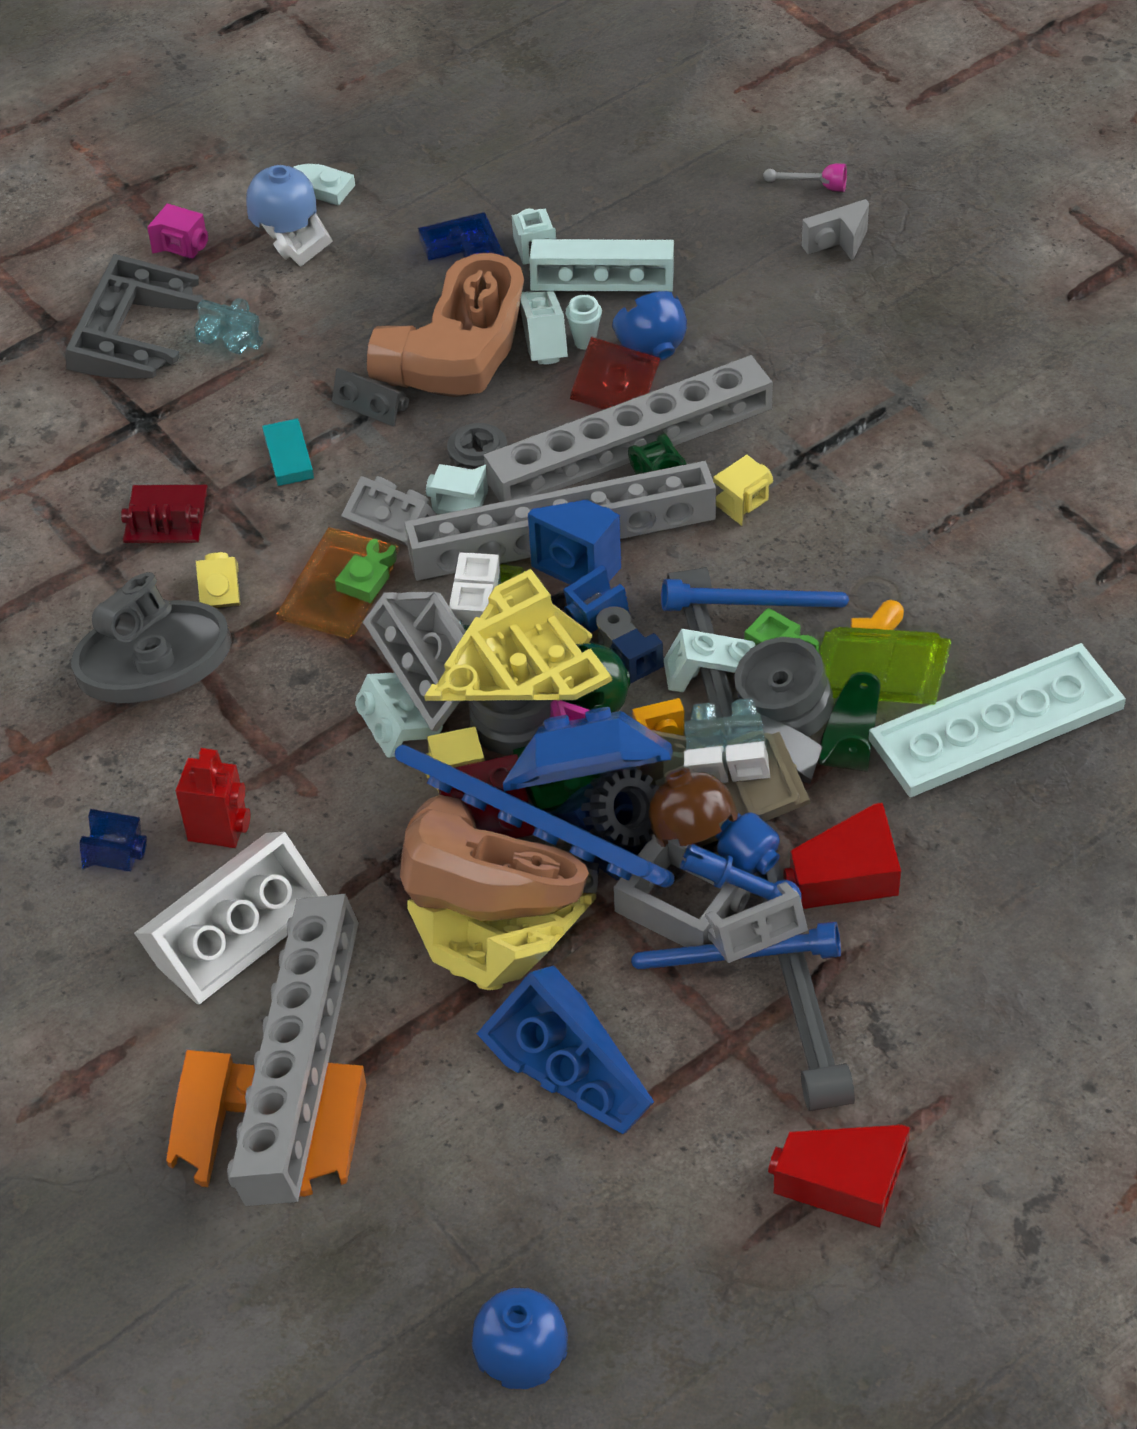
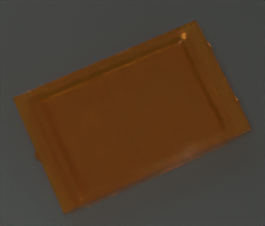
(314, 596)

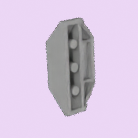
(417, 639)

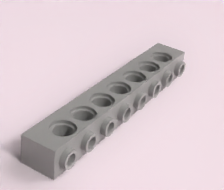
(603, 438)
(643, 501)
(294, 1052)

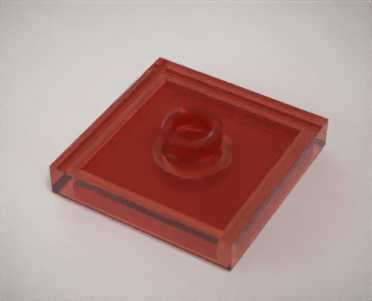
(613, 374)

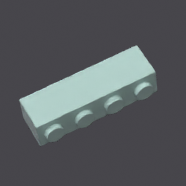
(601, 265)

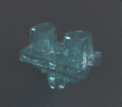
(230, 323)

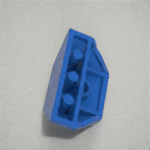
(585, 748)

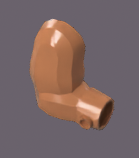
(466, 335)
(481, 871)

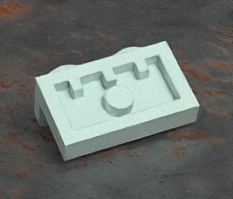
(390, 712)

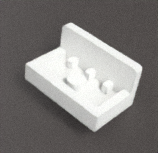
(302, 243)

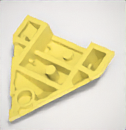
(518, 652)
(492, 950)

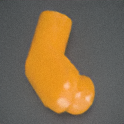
(886, 617)

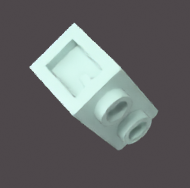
(698, 650)

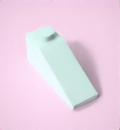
(543, 326)

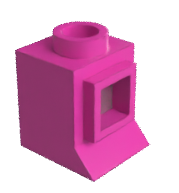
(178, 231)

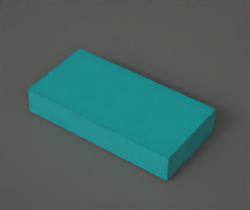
(288, 452)

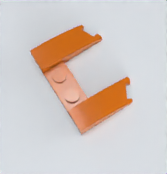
(215, 1085)

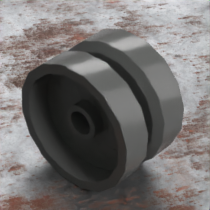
(786, 683)
(507, 723)

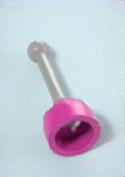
(833, 176)

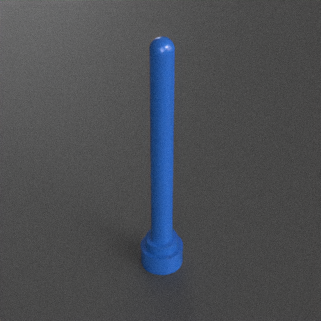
(678, 595)
(820, 941)

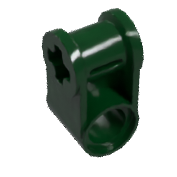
(654, 456)

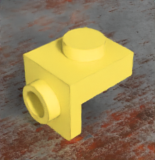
(218, 580)

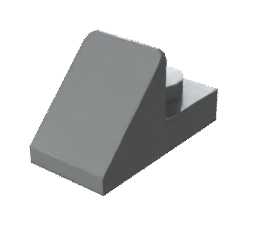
(839, 226)

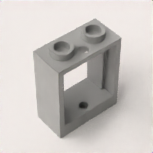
(635, 903)

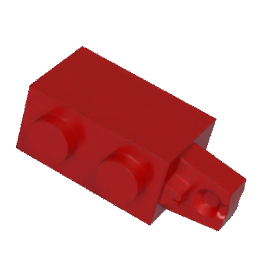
(212, 800)

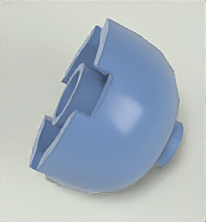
(280, 199)

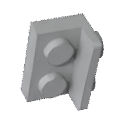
(384, 509)

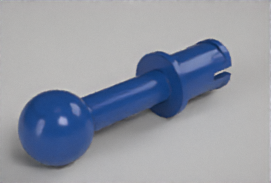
(720, 870)

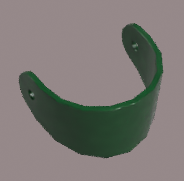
(846, 734)

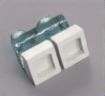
(474, 582)
(727, 742)

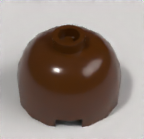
(690, 807)

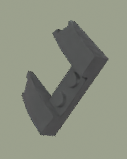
(127, 281)

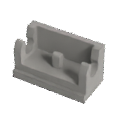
(759, 925)

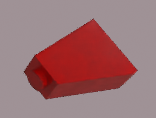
(847, 862)
(842, 1169)

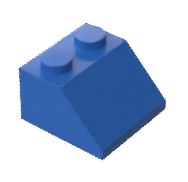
(574, 540)

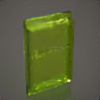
(904, 661)

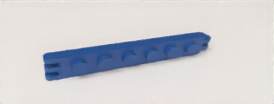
(547, 825)

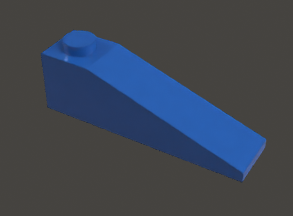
(561, 1043)

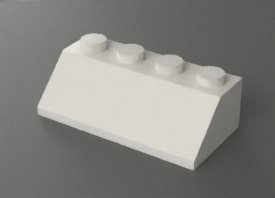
(230, 916)

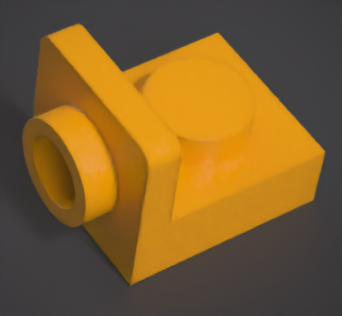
(662, 716)

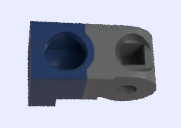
(638, 653)

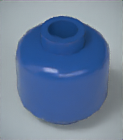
(749, 843)

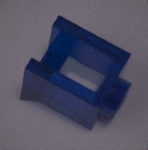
(113, 841)

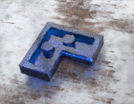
(462, 235)

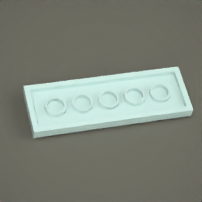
(996, 719)

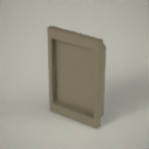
(766, 796)

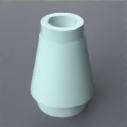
(584, 319)

